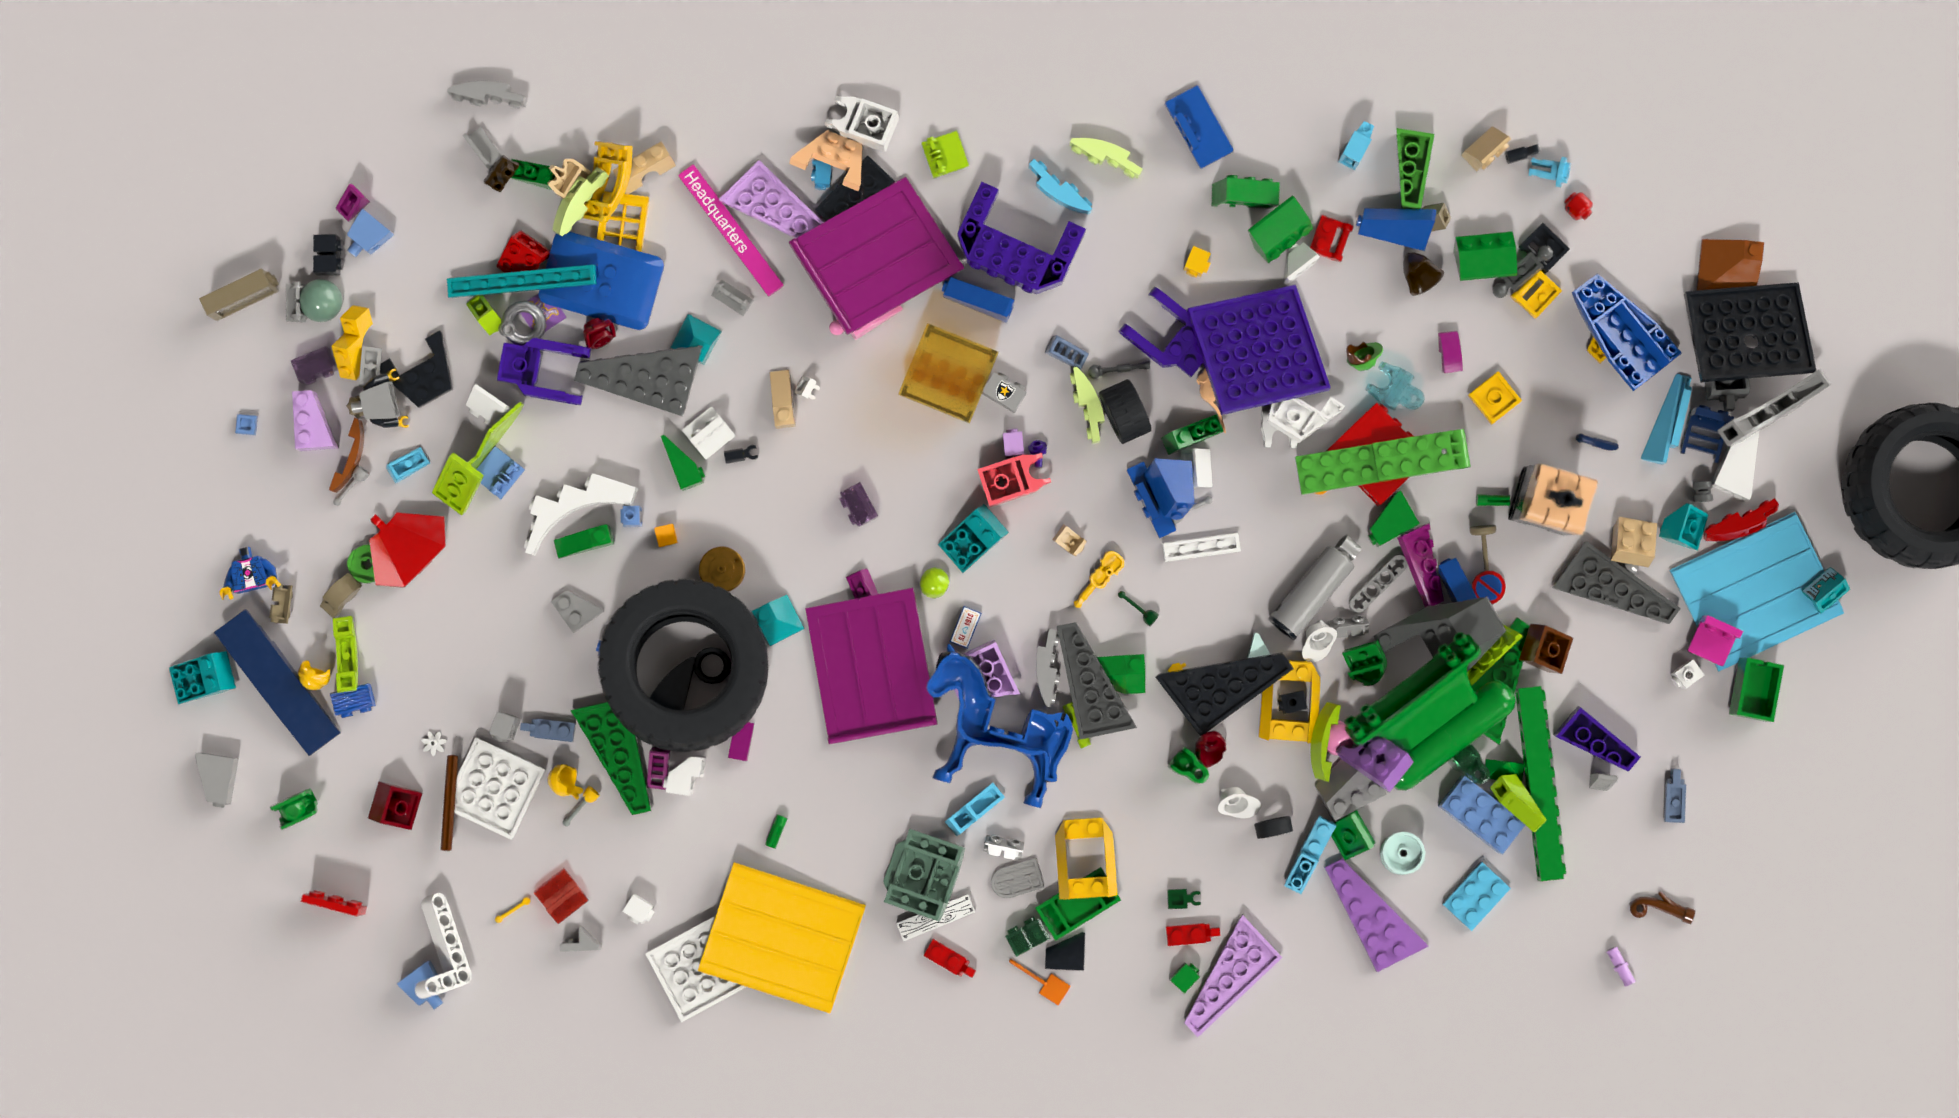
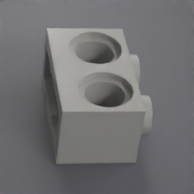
(504, 726)

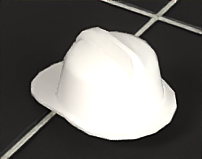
(1318, 641)
(1237, 803)

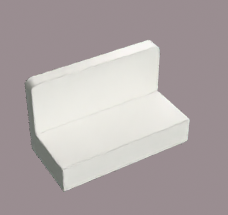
(1200, 466)

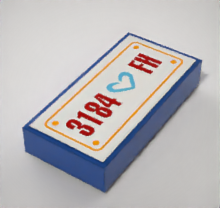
(965, 627)

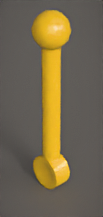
(526, 901)

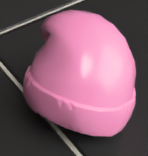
(1338, 737)

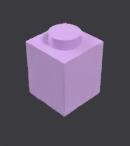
(1013, 443)

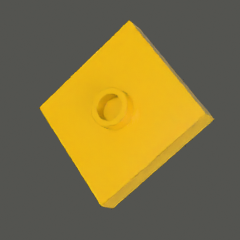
(1494, 397)

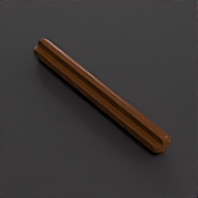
(449, 802)

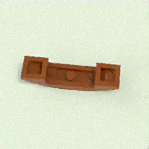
(356, 432)

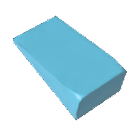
(407, 465)

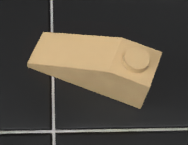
(782, 399)

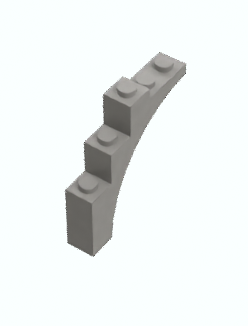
(1776, 408)

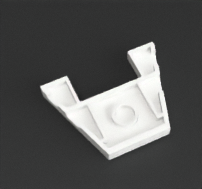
(1299, 419)

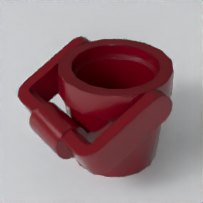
(597, 334)

